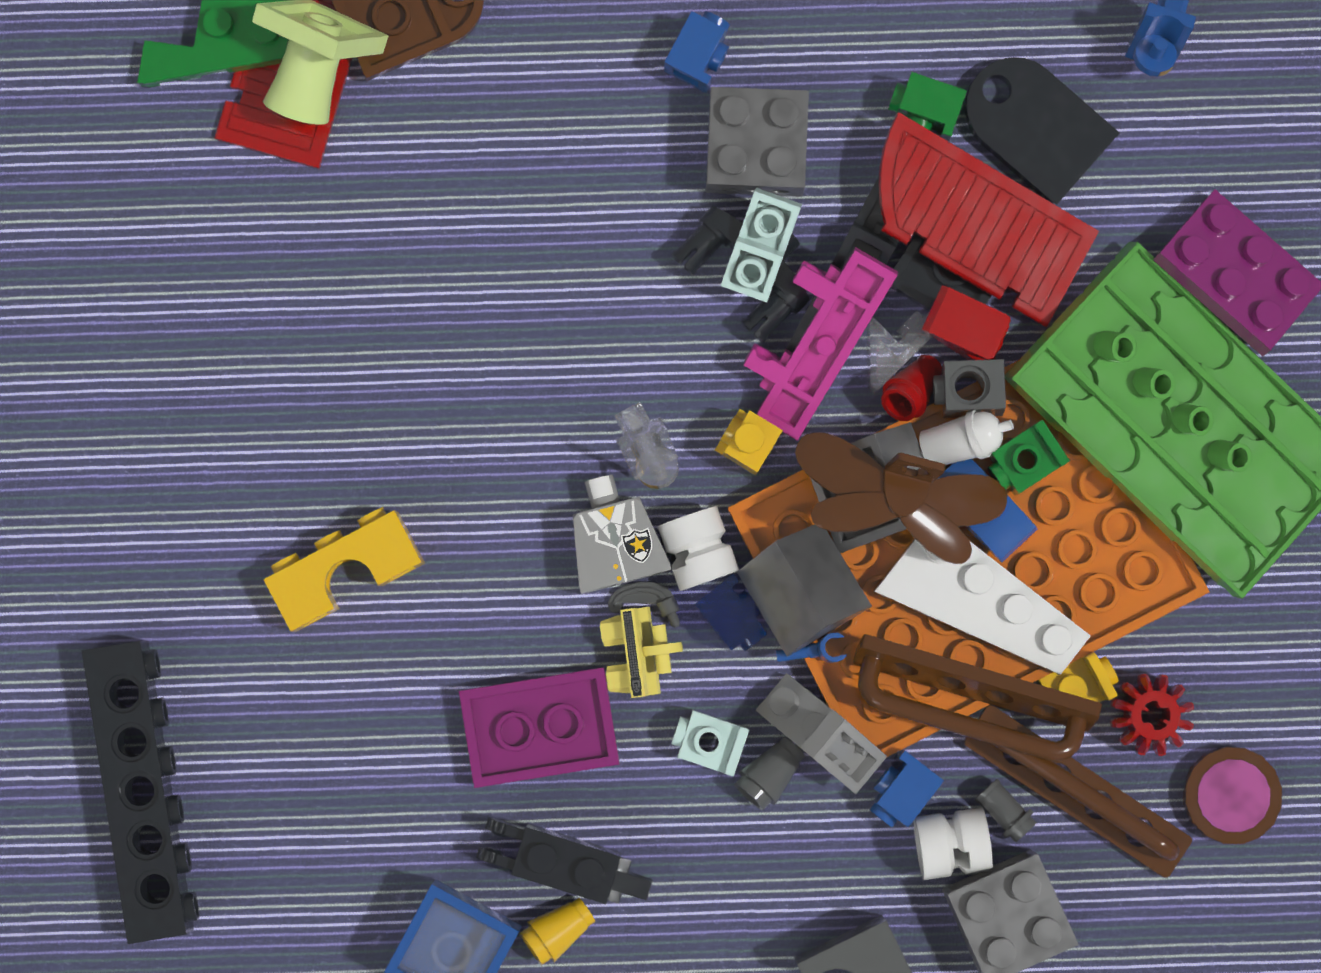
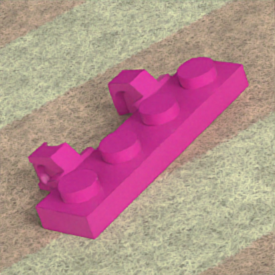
(845, 307)

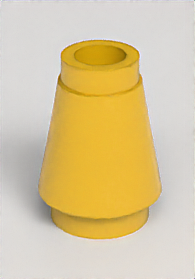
(556, 930)

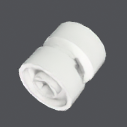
(698, 548)
(953, 843)

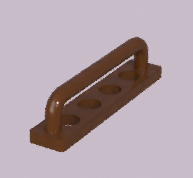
(977, 683)
(1080, 787)

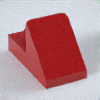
(966, 325)

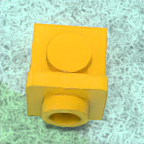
(1085, 678)

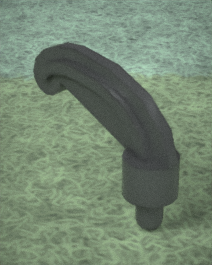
(647, 594)

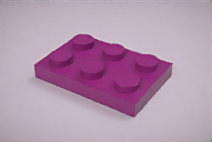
(1238, 272)
(539, 727)

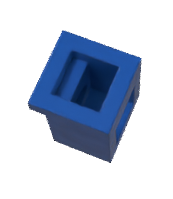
(698, 50)
(904, 790)

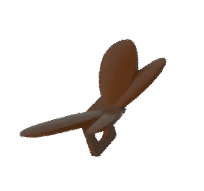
(874, 495)

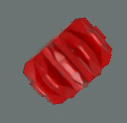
(1145, 731)

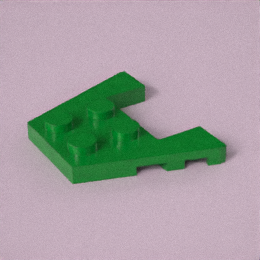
(223, 42)

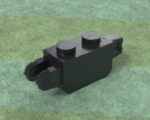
(566, 863)

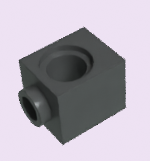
(989, 376)

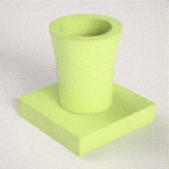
(312, 56)

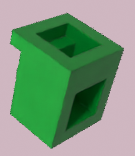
(929, 103)
(1043, 446)

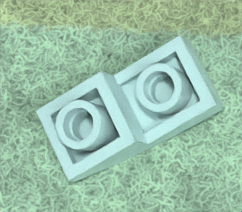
(761, 244)

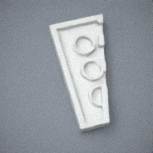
(986, 604)

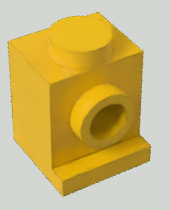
(748, 440)

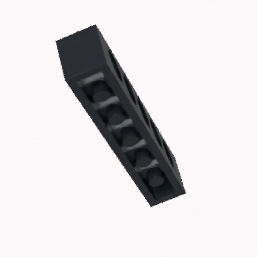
(142, 914)

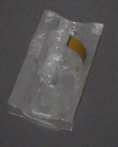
(647, 448)

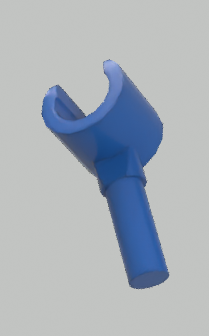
(813, 651)

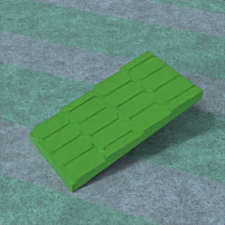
(1179, 418)

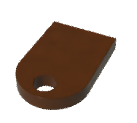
(413, 28)

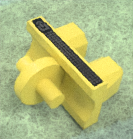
(645, 651)

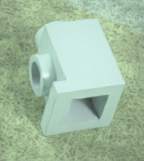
(730, 742)

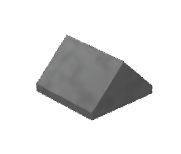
(803, 588)

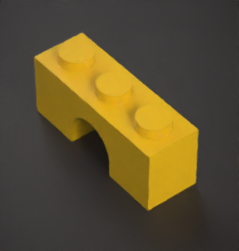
(303, 585)

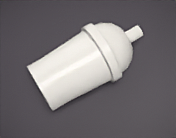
(964, 438)

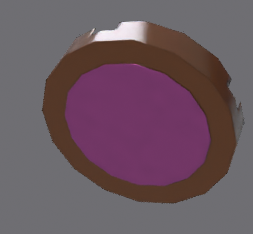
(1232, 795)

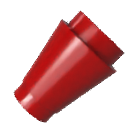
(910, 390)

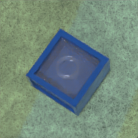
(453, 936)

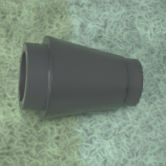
(770, 773)

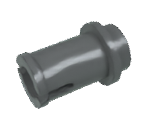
(1006, 811)

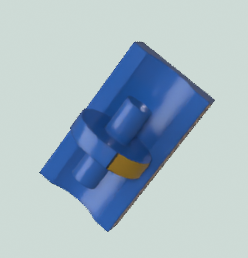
(1160, 36)

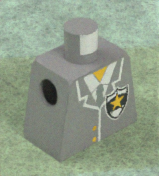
(615, 539)

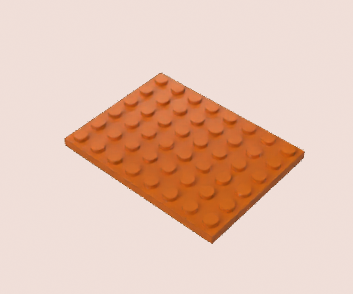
(1088, 559)

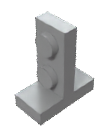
(821, 733)

